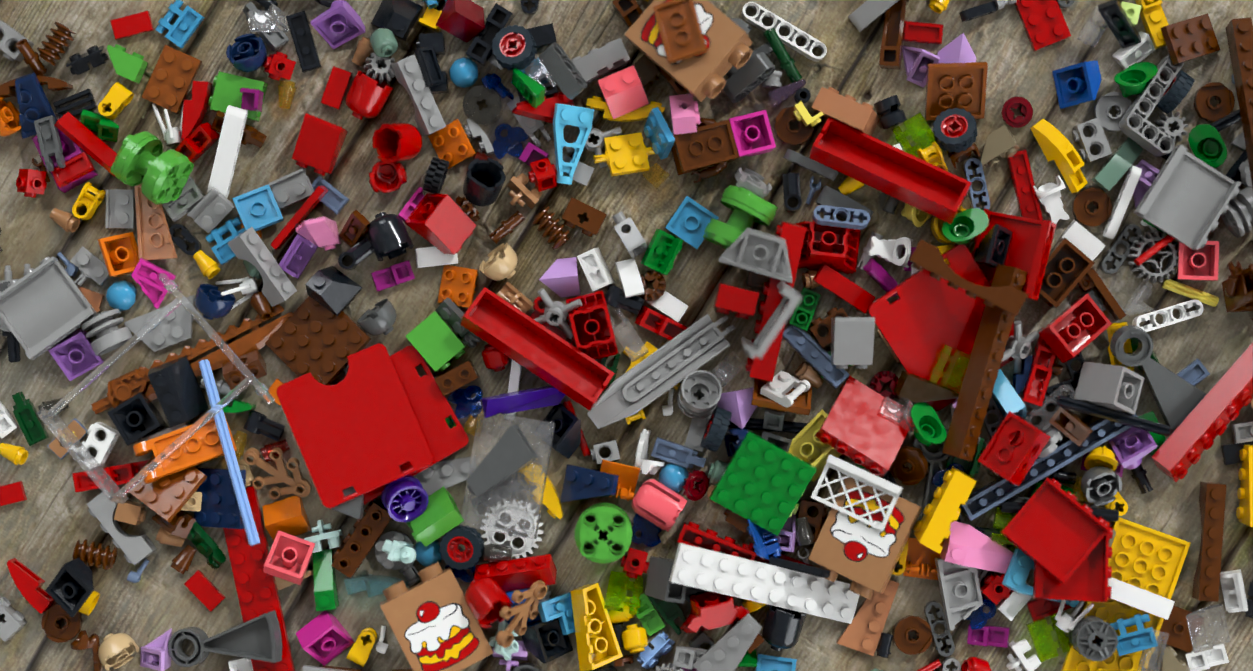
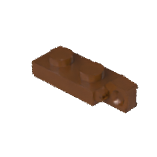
(250, 134)

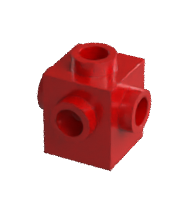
(279, 66)
(543, 174)
(31, 182)
(635, 556)
(990, 590)

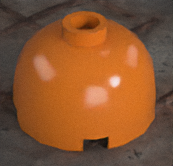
(8, 118)

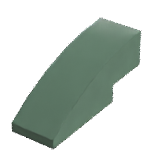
(1117, 165)

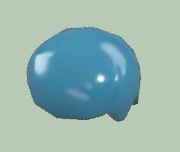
(464, 72)
(121, 295)
(673, 476)
(428, 555)

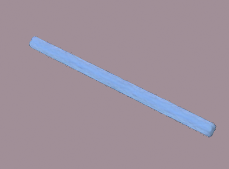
(229, 454)

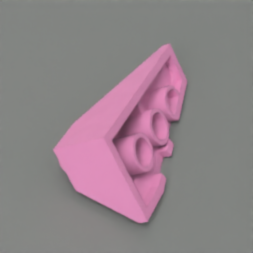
(321, 232)
(974, 549)

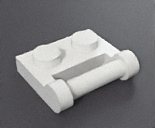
(781, 385)

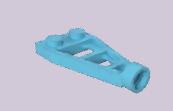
(572, 116)
(1018, 572)

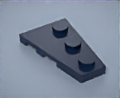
(32, 103)
(586, 483)

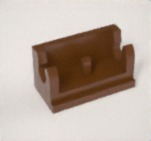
(179, 526)

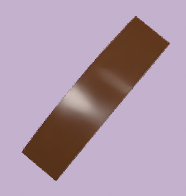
(54, 84)

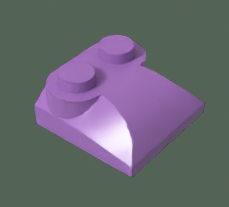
(338, 24)
(75, 355)
(1132, 446)

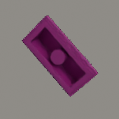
(880, 275)

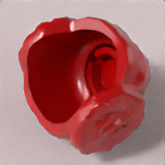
(387, 177)

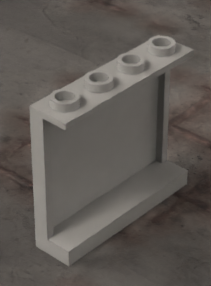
(1187, 198)
(44, 307)
(775, 322)

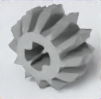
(376, 73)
(1177, 124)

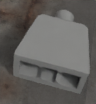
(633, 240)

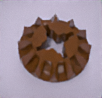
(468, 208)
(659, 285)

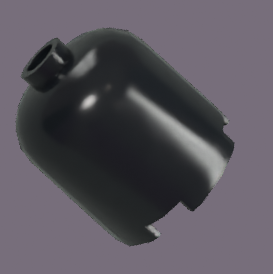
(483, 182)
(388, 236)
(782, 627)

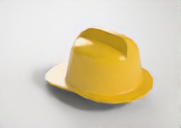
(1101, 457)

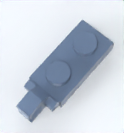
(677, 454)

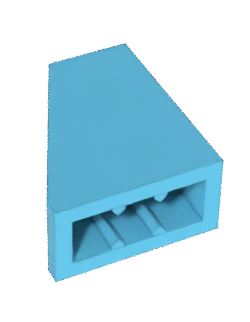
(1007, 398)

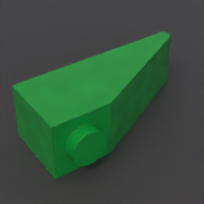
(324, 581)

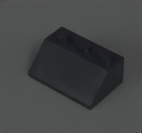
(178, 391)

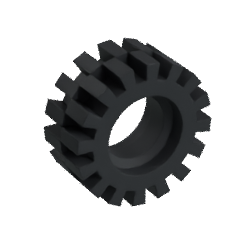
(436, 175)

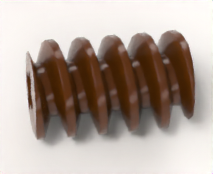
(55, 43)
(551, 228)
(95, 555)

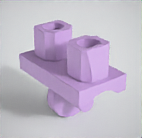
(522, 654)

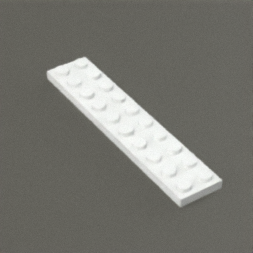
(763, 583)

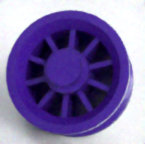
(405, 499)

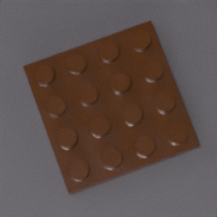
(317, 341)

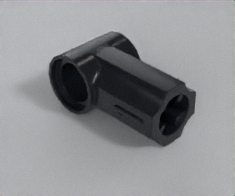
(791, 189)
(358, 253)
(616, 298)
(260, 424)

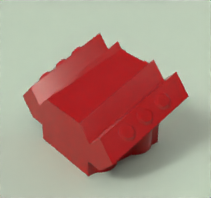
(829, 246)
(593, 326)
(712, 611)

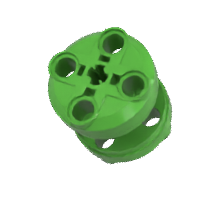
(143, 162)
(745, 209)
(617, 533)

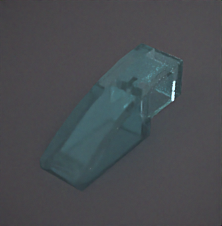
(372, 583)

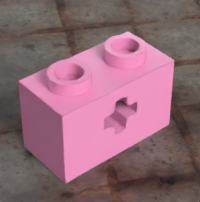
(684, 114)

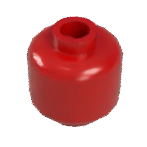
(494, 358)
(975, 664)

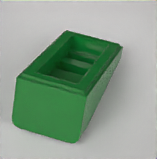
(529, 88)

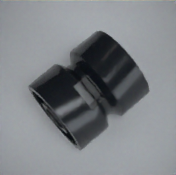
(890, 112)

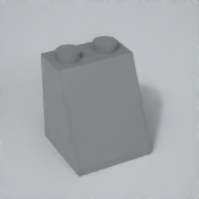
(852, 341)
(1109, 387)

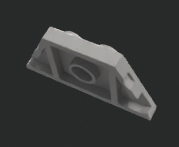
(759, 254)
(170, 331)
(958, 590)

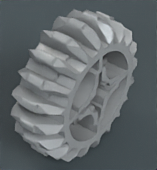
(1156, 264)

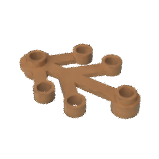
(279, 474)
(522, 612)

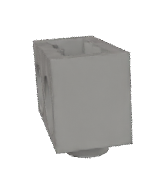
(11, 37)
(1096, 138)

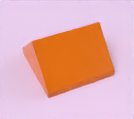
(119, 254)
(286, 516)

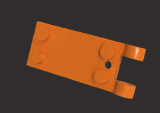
(196, 450)

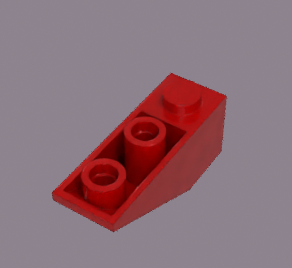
(544, 111)

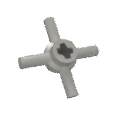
(597, 148)
(556, 312)
(1019, 346)

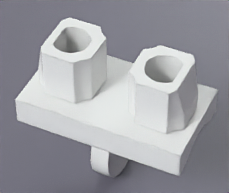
(1019, 649)

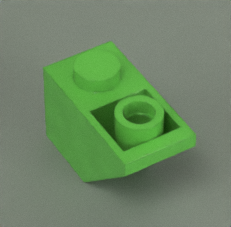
(127, 65)

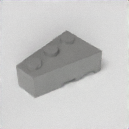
(602, 61)

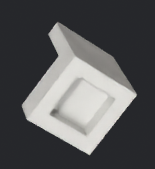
(240, 664)

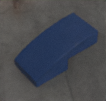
(1020, 380)

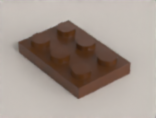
(1190, 39)

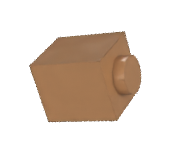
(130, 513)

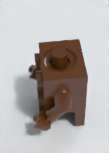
(707, 148)
(1239, 289)

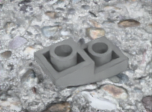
(474, 130)

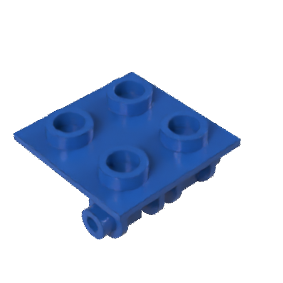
(762, 546)

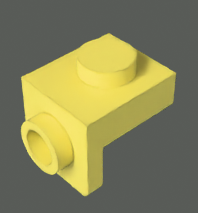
(802, 114)

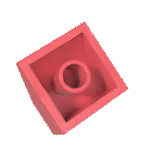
(623, 92)
(1198, 264)
(289, 558)

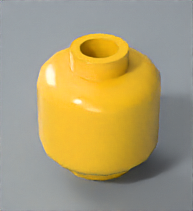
(634, 639)

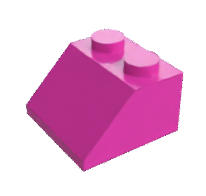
(752, 134)
(324, 637)

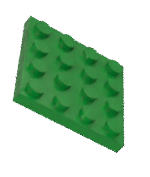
(763, 483)

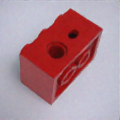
(1014, 448)

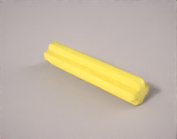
(1190, 292)

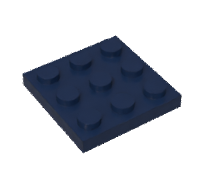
(219, 500)

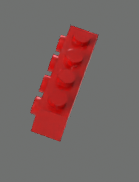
(708, 539)
(520, 572)

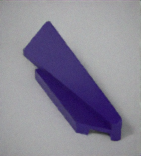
(521, 400)

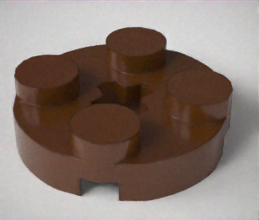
(1205, 109)
(783, 129)
(1099, 199)
(916, 459)
(53, 629)
(923, 634)

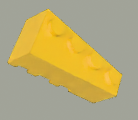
(1245, 492)
(943, 509)
(593, 628)

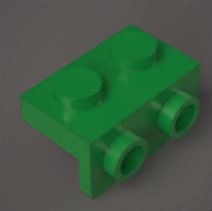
(662, 252)

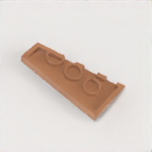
(152, 229)
(869, 621)

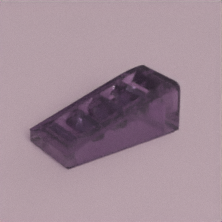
(781, 94)

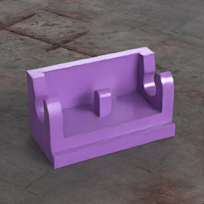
(297, 256)

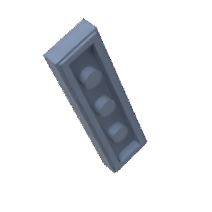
(814, 355)

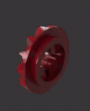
(1025, 109)
(884, 376)
(700, 487)

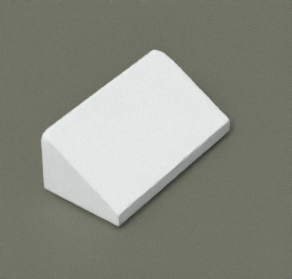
(1136, 53)

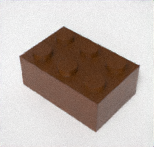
(1063, 272)

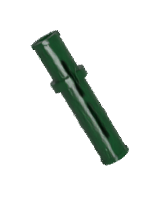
(784, 58)

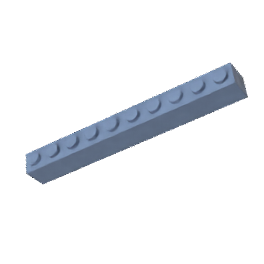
(1065, 453)

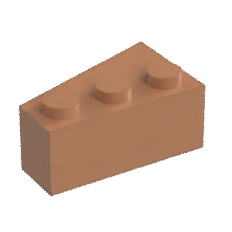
(846, 110)

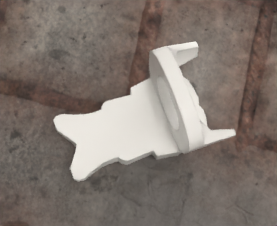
(1049, 197)
(891, 250)
(641, 455)

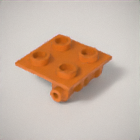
(452, 143)
(458, 285)
(627, 478)
(920, 560)

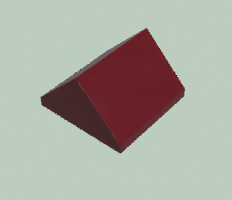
(462, 19)

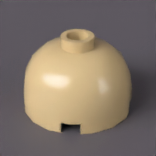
(500, 263)
(116, 650)

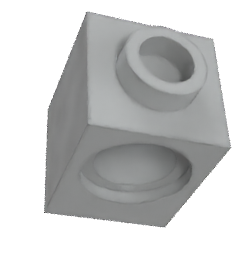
(612, 445)

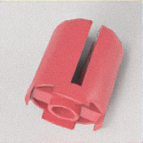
(658, 504)

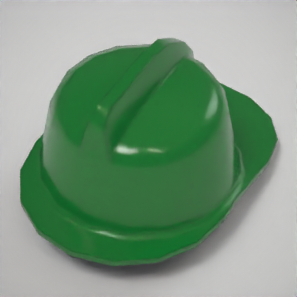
(1135, 77)
(1208, 145)
(966, 226)
(927, 424)

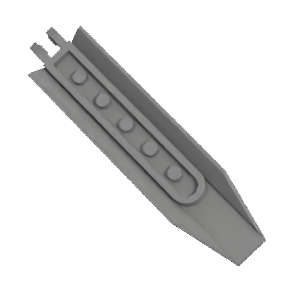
(660, 371)

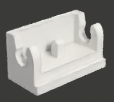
(1083, 240)
(595, 269)
(1233, 591)
(1013, 604)

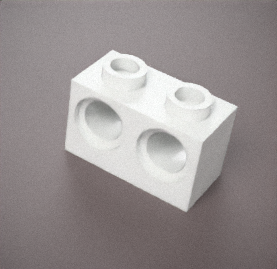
(104, 446)

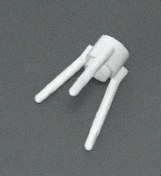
(170, 134)
(247, 286)
(1068, 622)

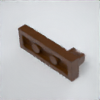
(1092, 280)

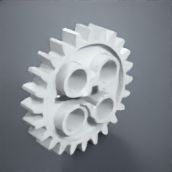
(508, 542)

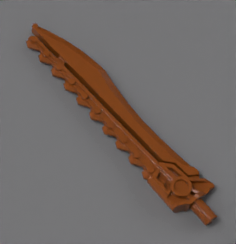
(137, 380)

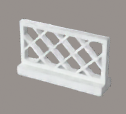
(864, 477)

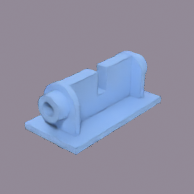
(662, 646)

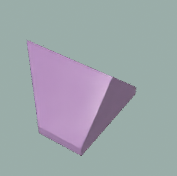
(957, 52)
(916, 64)
(1147, 177)
(563, 277)
(739, 404)
(787, 535)
(156, 653)

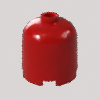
(367, 96)
(397, 142)
(486, 600)

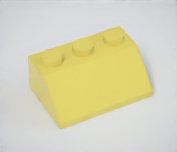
(810, 448)

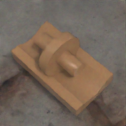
(521, 194)
(515, 298)

